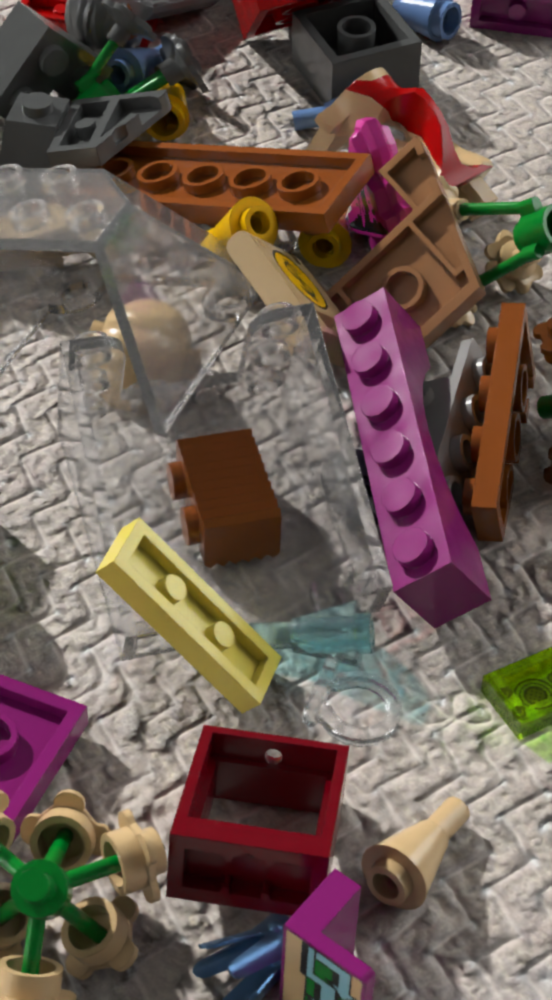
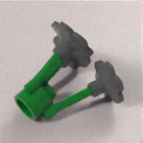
(177, 58)

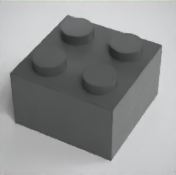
(347, 39)

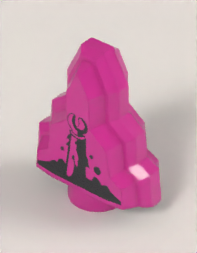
(378, 204)

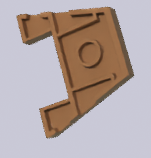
(423, 257)

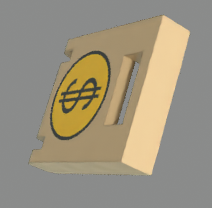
(285, 278)

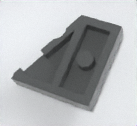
(104, 126)

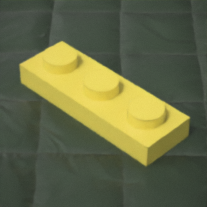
(189, 615)

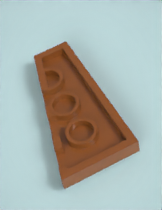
(505, 408)

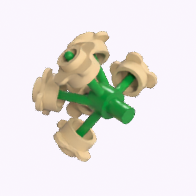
(94, 929)

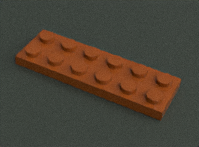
(205, 181)

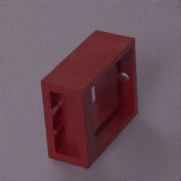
(250, 863)

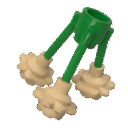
(512, 256)

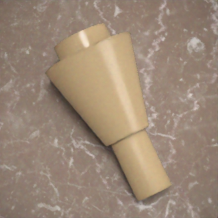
(406, 863)

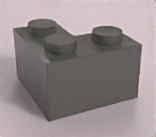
(40, 58)

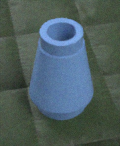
(431, 17)

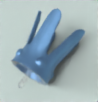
(253, 956)

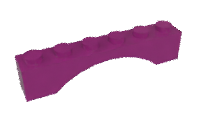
(421, 528)

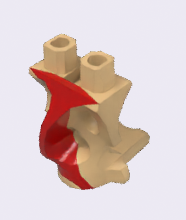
(412, 114)

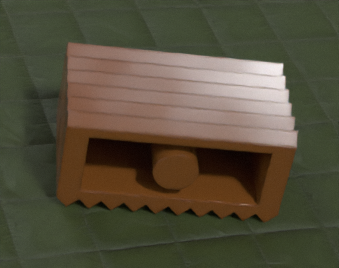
(226, 498)

